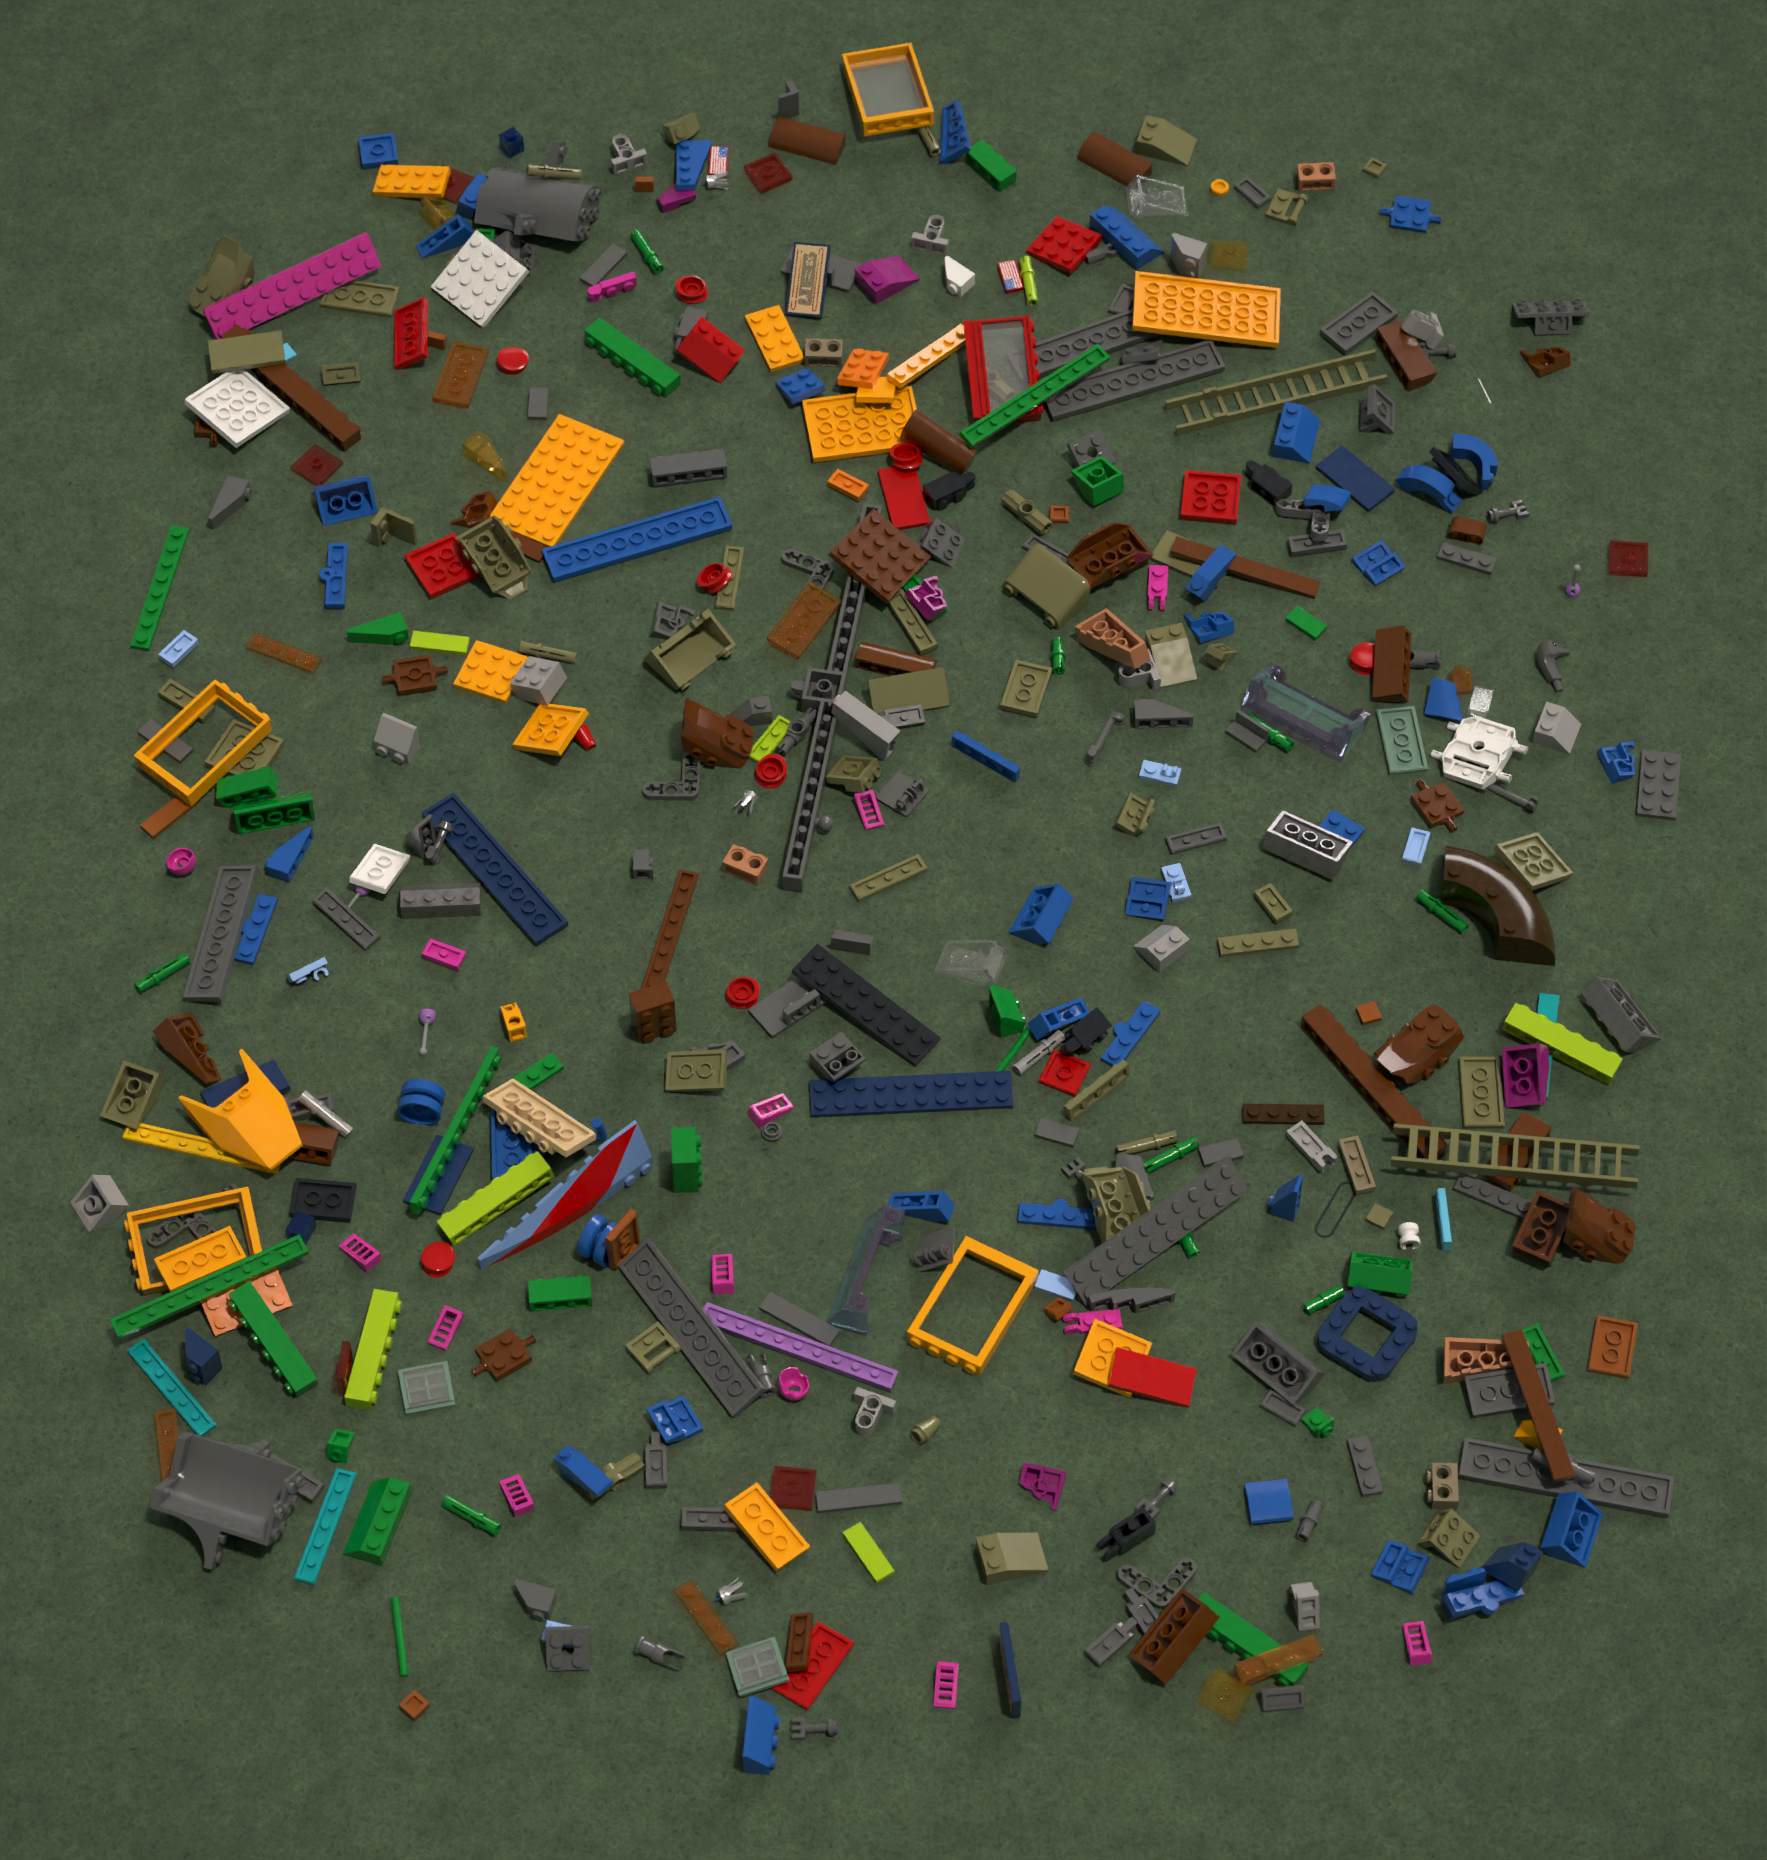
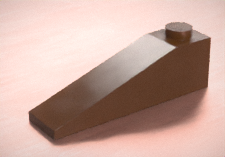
(182, 1039)

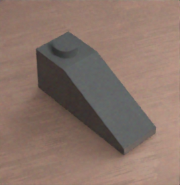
(230, 499)
(1155, 714)
(421, 837)

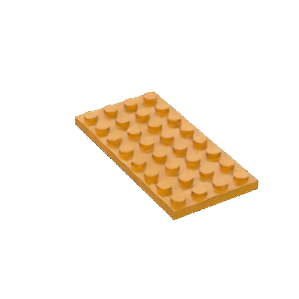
(1206, 309)
(557, 480)

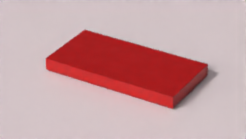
(411, 333)
(904, 497)
(1152, 1377)
(826, 1655)

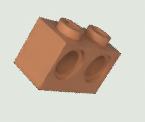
(1316, 176)
(744, 868)

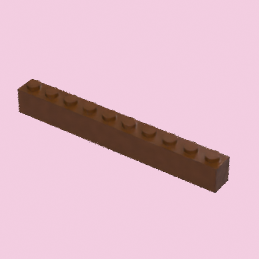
(305, 399)
(1366, 1076)

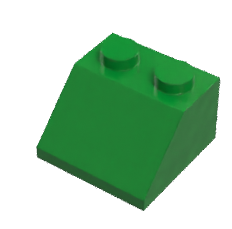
(1098, 480)
(1005, 1011)

